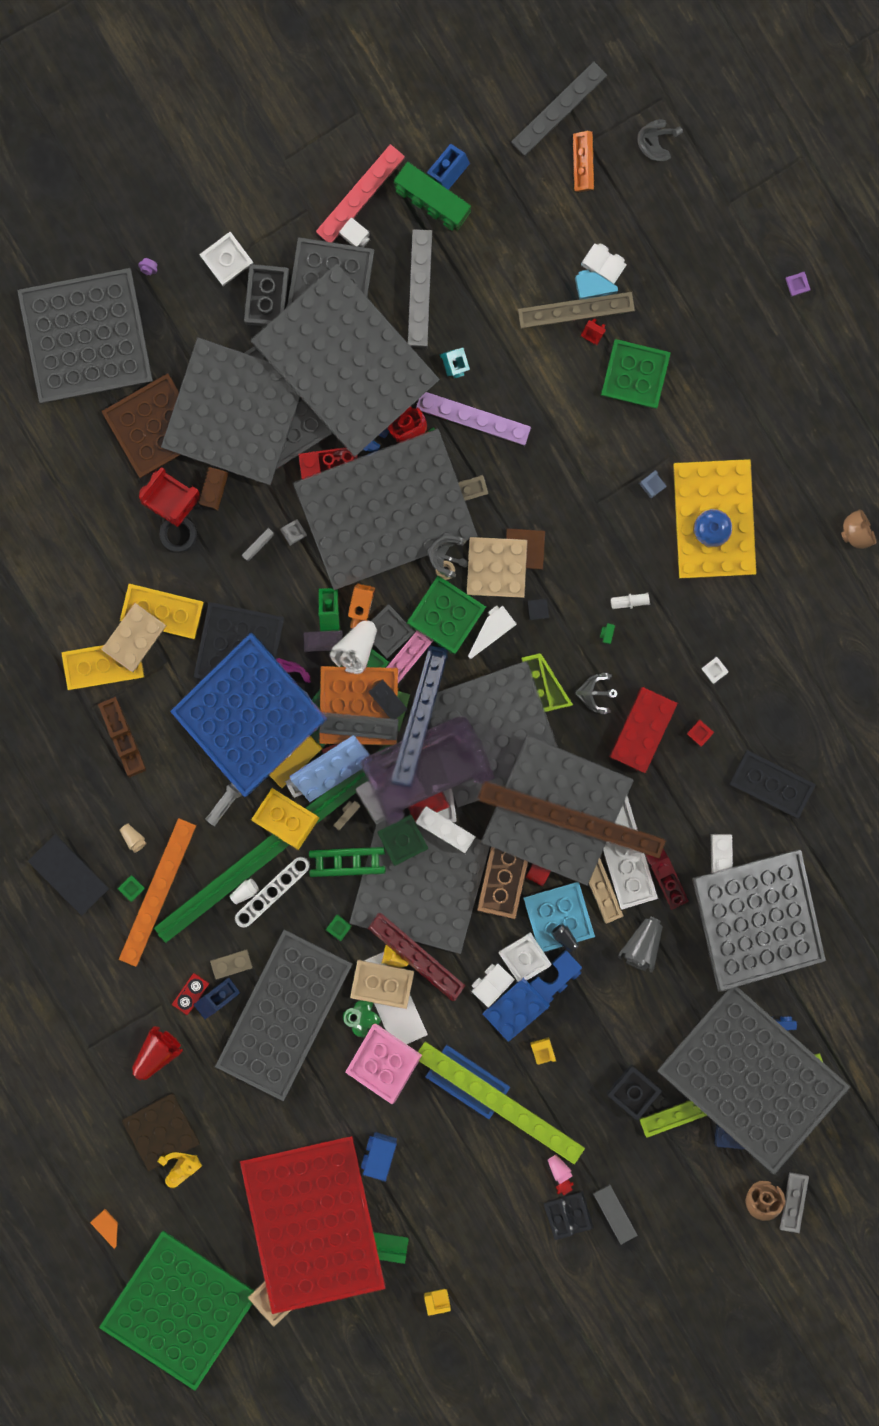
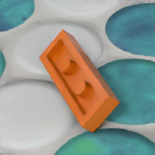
(583, 161)

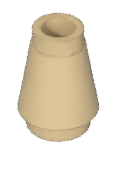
(133, 839)

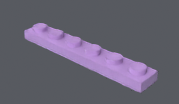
(474, 418)

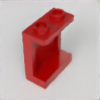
(168, 497)

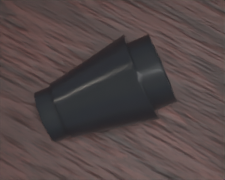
(565, 937)

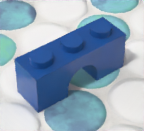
(567, 969)

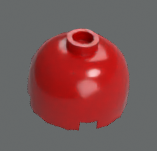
(408, 425)

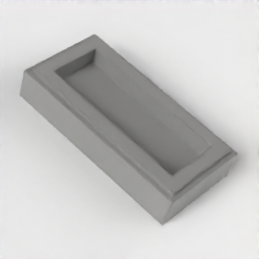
(258, 544)

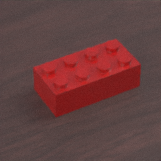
(643, 729)

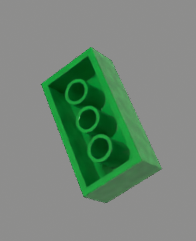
(432, 196)

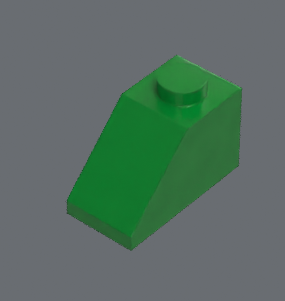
(329, 610)

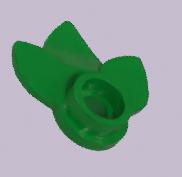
(364, 1018)

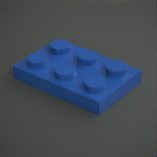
(516, 1009)

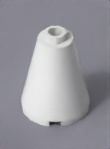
(355, 648)

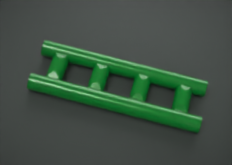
(339, 853)

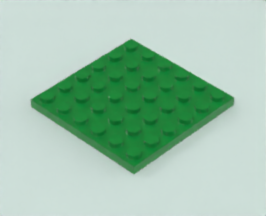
(178, 1310)

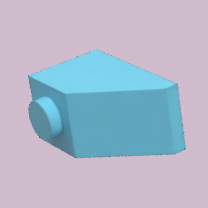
(593, 285)

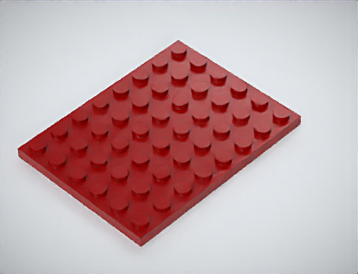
(312, 1225)

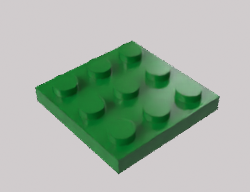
(635, 374)
(446, 615)

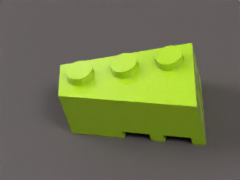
(548, 687)

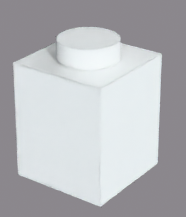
(354, 233)

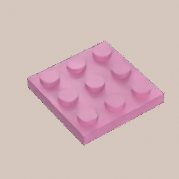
(383, 1063)

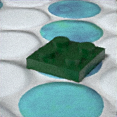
(402, 840)

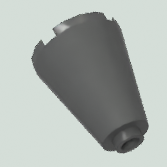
(643, 945)

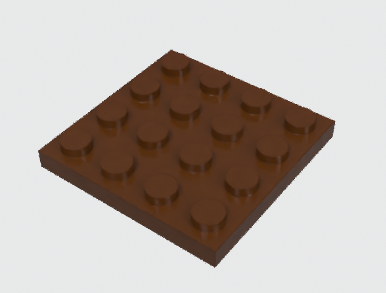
(142, 423)

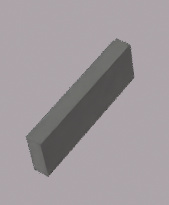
(615, 1214)

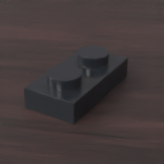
(388, 700)

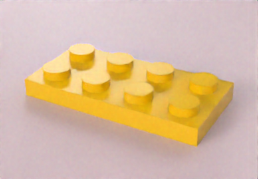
(175, 611)
(94, 667)

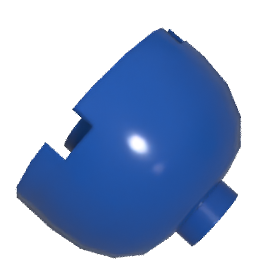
(713, 528)

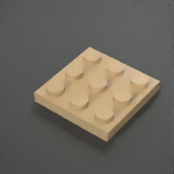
(497, 567)

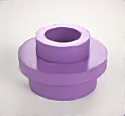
(148, 266)

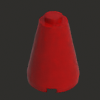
(155, 1053)

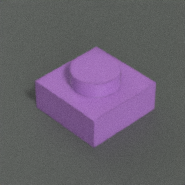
(797, 284)

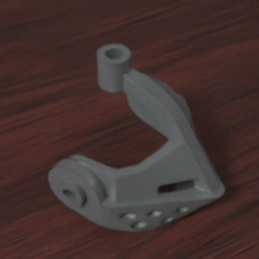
(655, 151)
(438, 555)
(586, 693)

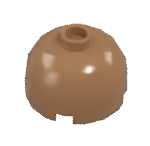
(858, 531)
(765, 1201)

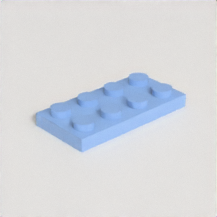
(330, 768)

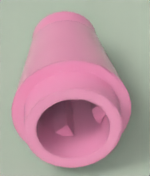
(559, 1169)

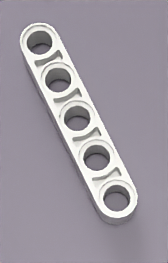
(265, 898)

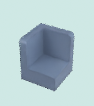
(652, 484)

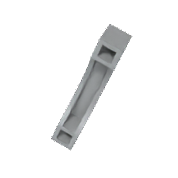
(420, 288)

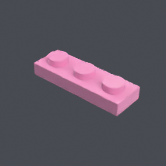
(409, 654)

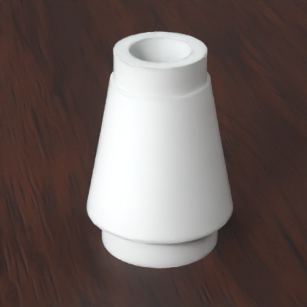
(245, 891)

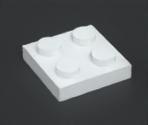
(226, 258)
(525, 958)

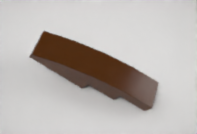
(122, 737)

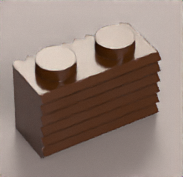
(213, 488)

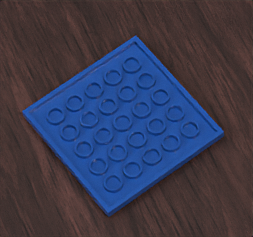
(248, 715)

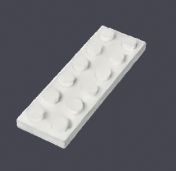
(629, 867)

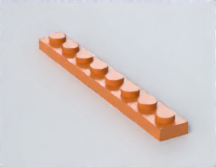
(157, 892)

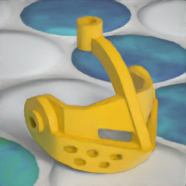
(184, 1167)

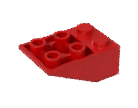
(319, 461)

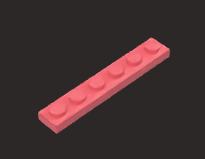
(360, 193)

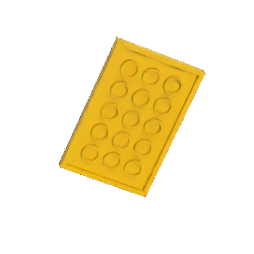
(721, 487)

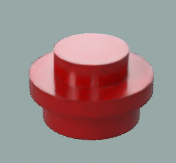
(564, 1187)

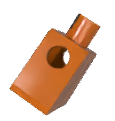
(361, 597)

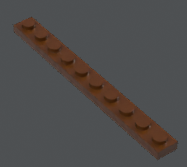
(571, 819)

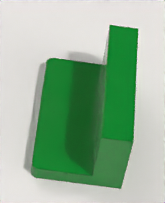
(391, 1247)

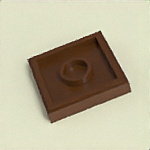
(535, 545)

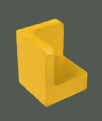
(392, 958)
(543, 1051)
(437, 1302)

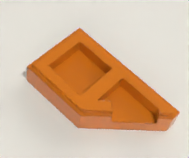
(107, 1227)

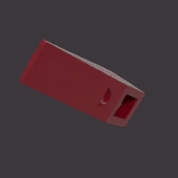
(667, 880)

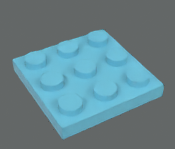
(555, 907)

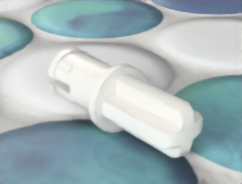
(630, 601)

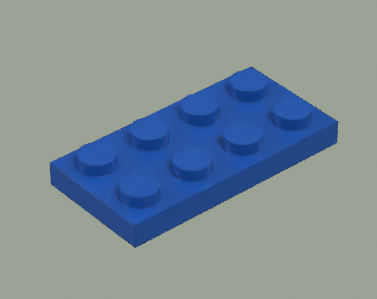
(459, 1093)

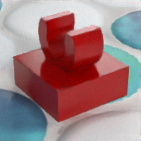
(593, 332)

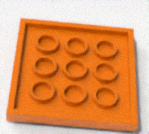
(350, 695)

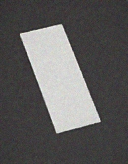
(400, 1022)

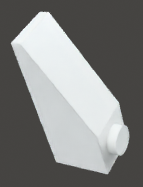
(494, 627)

